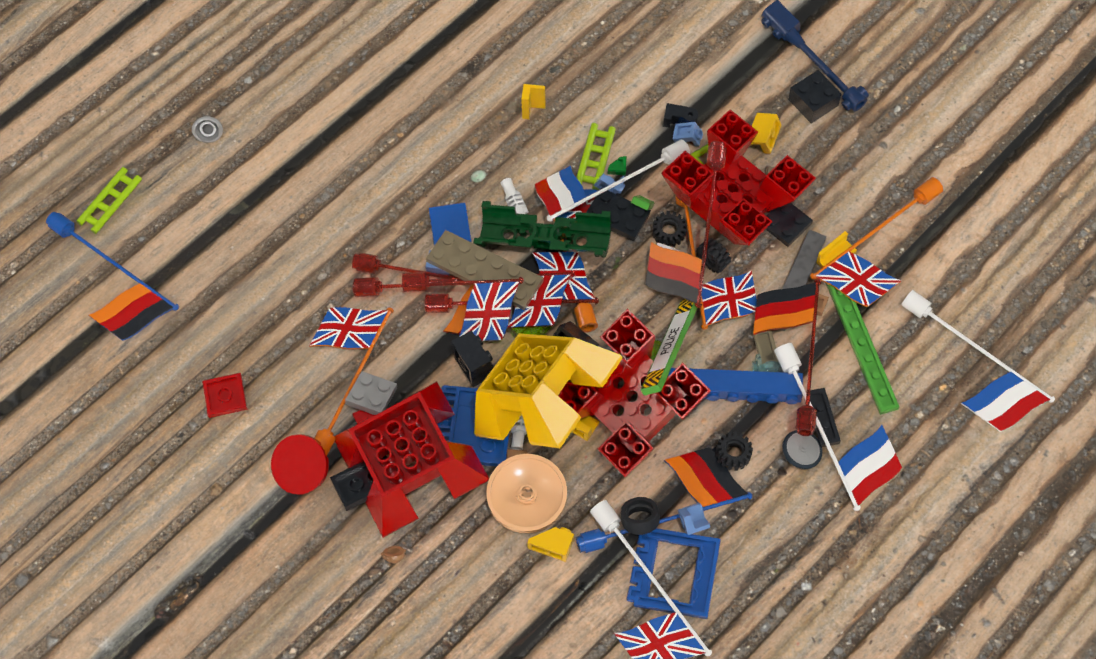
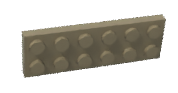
(476, 263)

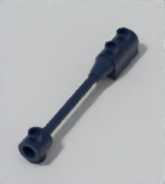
(788, 28)

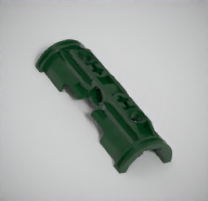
(499, 220)

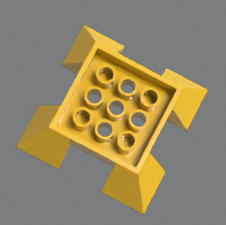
(529, 383)

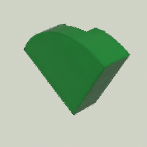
(618, 167)

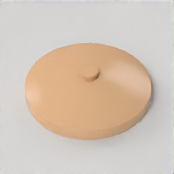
(526, 493)

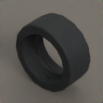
(644, 526)

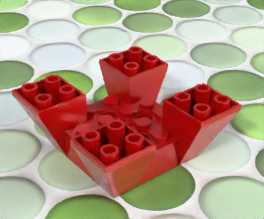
(741, 188)
(633, 429)
(434, 456)

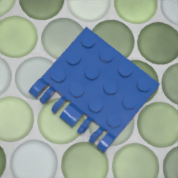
(461, 426)

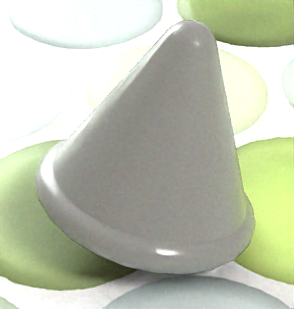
(207, 129)

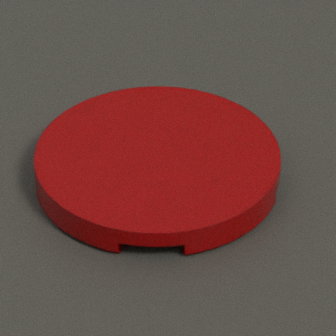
(299, 464)

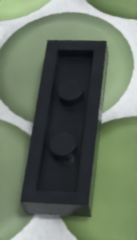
(825, 416)

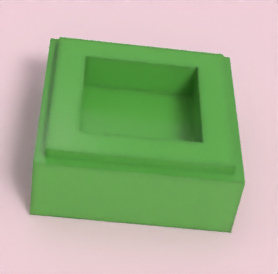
(643, 202)

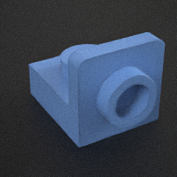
(688, 132)
(605, 180)

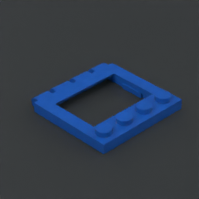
(702, 580)

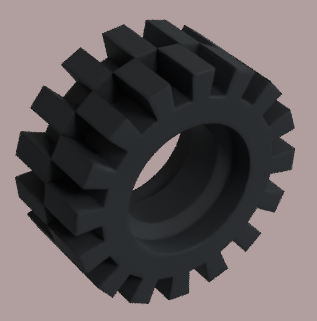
(669, 219)
(716, 257)
(737, 441)

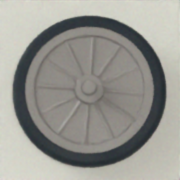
(801, 450)

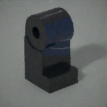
(679, 114)

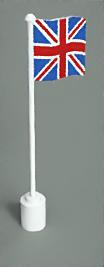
(663, 636)

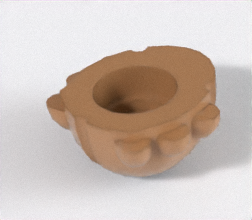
(393, 554)

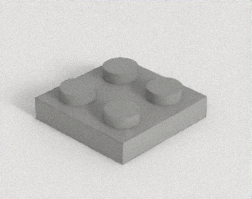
(371, 393)

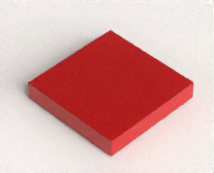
(224, 395)

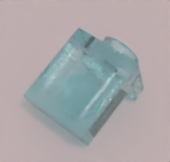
(770, 366)

